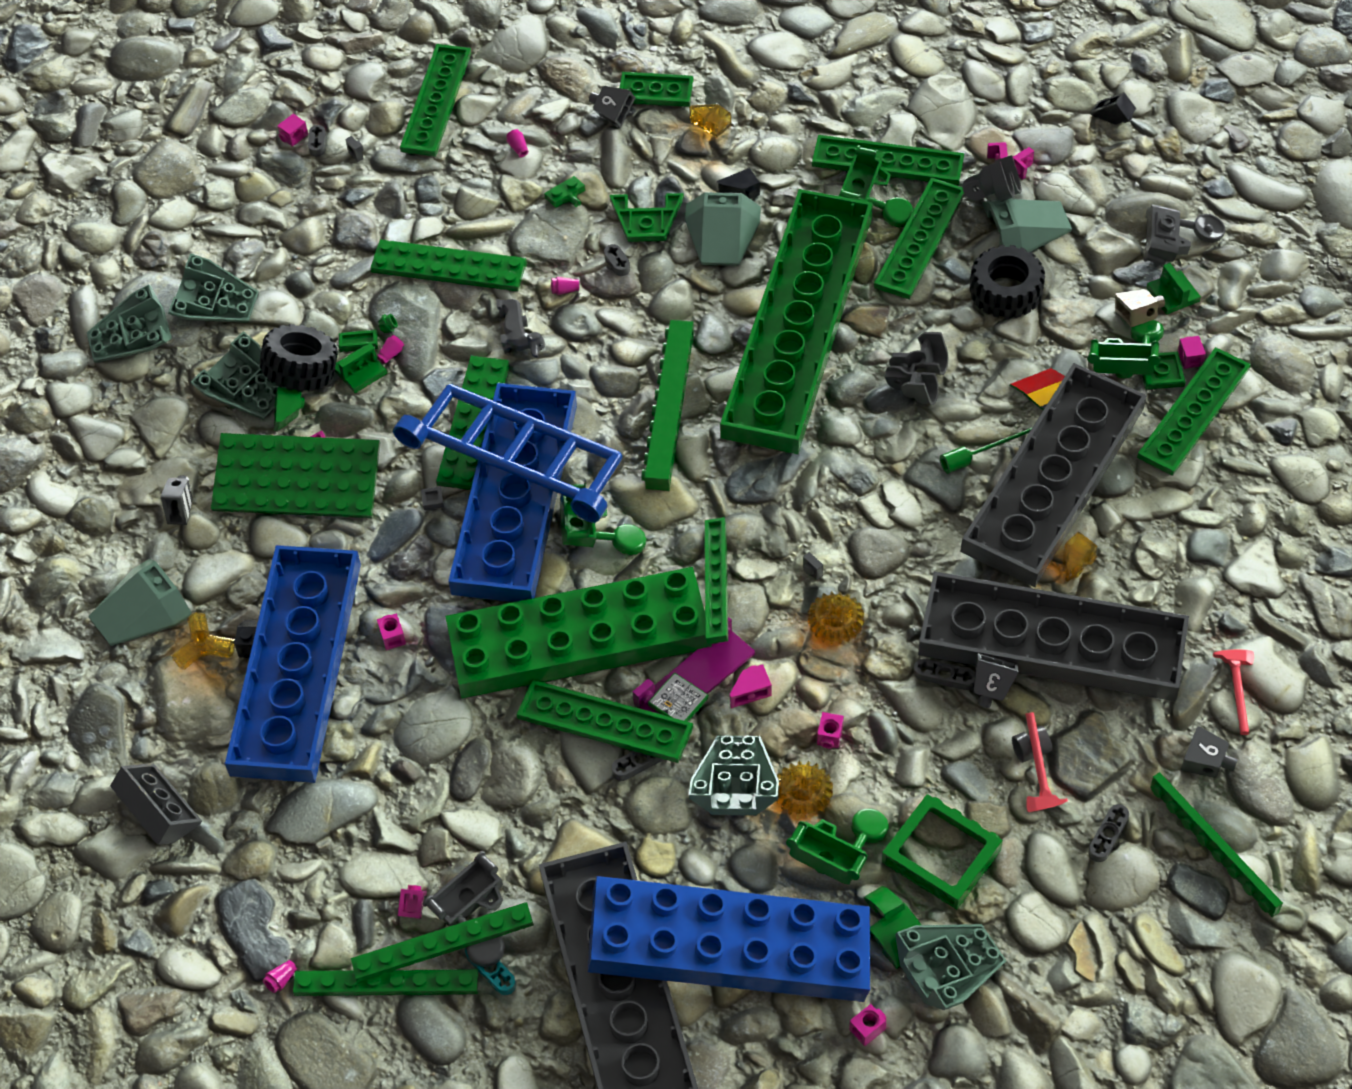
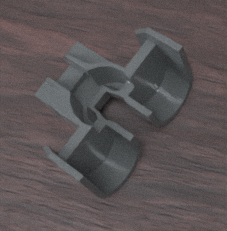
(994, 178)
(903, 366)

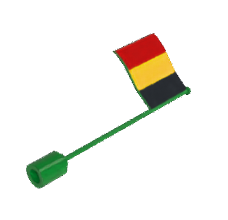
(1037, 388)

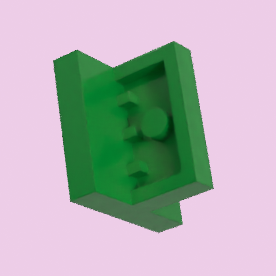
(1174, 288)
(360, 368)

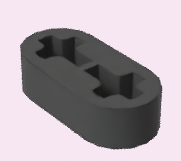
(320, 140)
(614, 261)

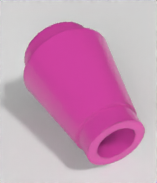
(517, 142)
(564, 285)
(390, 349)
(279, 976)

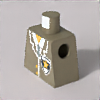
(1138, 306)

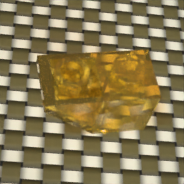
(711, 118)
(1078, 554)

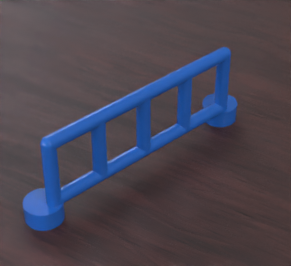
(586, 502)

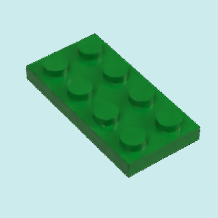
(658, 88)

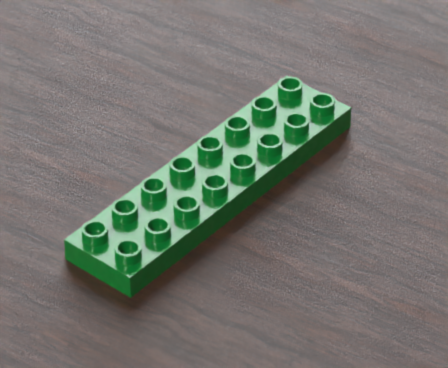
(796, 322)

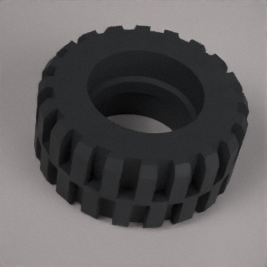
(1007, 263)
(298, 357)

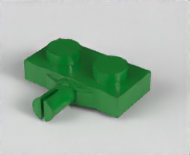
(566, 192)

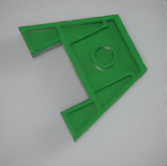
(646, 223)

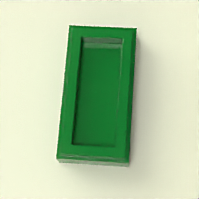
(355, 340)

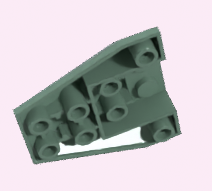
(1028, 222)
(722, 226)
(212, 294)
(130, 328)
(239, 380)
(140, 605)
(735, 777)
(947, 961)

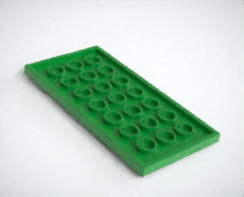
(296, 475)

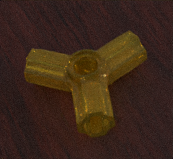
(200, 633)

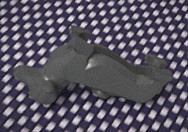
(514, 329)

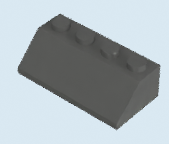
(155, 802)

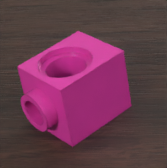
(292, 130)
(1191, 352)
(391, 638)
(833, 723)
(861, 1031)

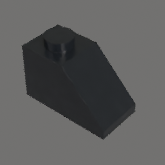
(1114, 109)
(740, 182)
(245, 638)

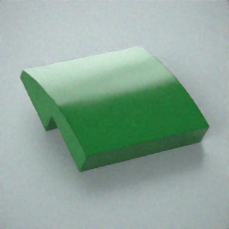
(885, 931)

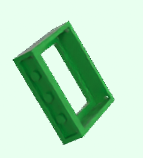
(949, 894)

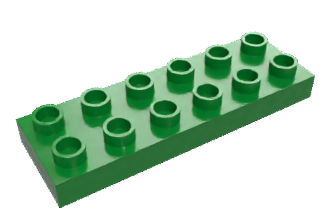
(577, 632)

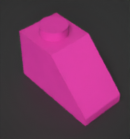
(751, 686)

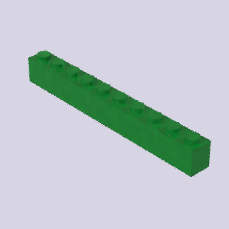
(669, 405)

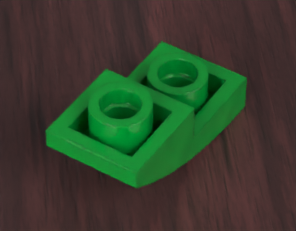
(884, 902)

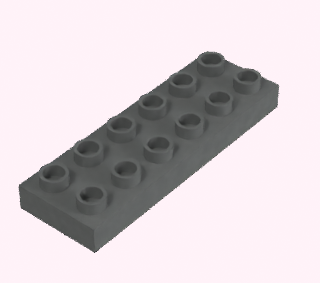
(1053, 475)
(1055, 635)
(623, 1019)

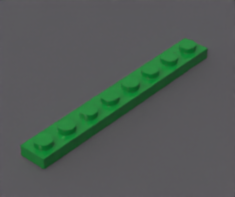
(716, 581)
(1216, 845)
(442, 942)
(391, 983)

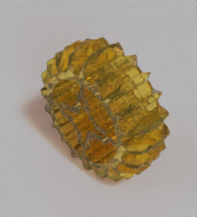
(832, 624)
(809, 779)

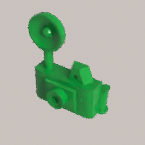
(861, 177)
(1128, 358)
(578, 532)
(832, 856)

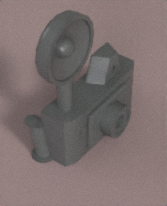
(1163, 233)
(463, 895)

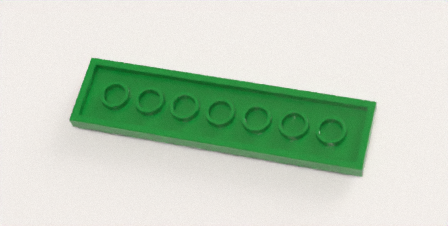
(435, 100)
(898, 160)
(919, 238)
(448, 265)
(480, 378)
(1193, 411)
(605, 721)

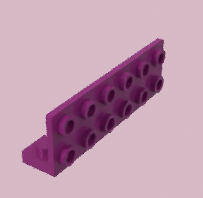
(703, 668)

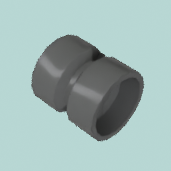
(1022, 744)

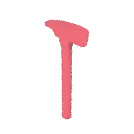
(1234, 659)
(1045, 799)

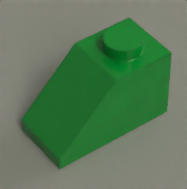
(286, 407)

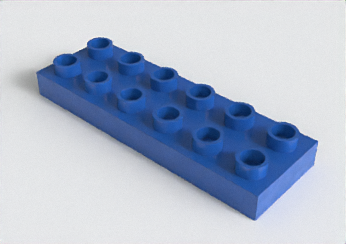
(505, 514)
(293, 664)
(730, 939)

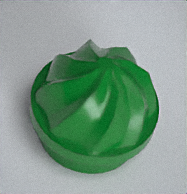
(387, 323)

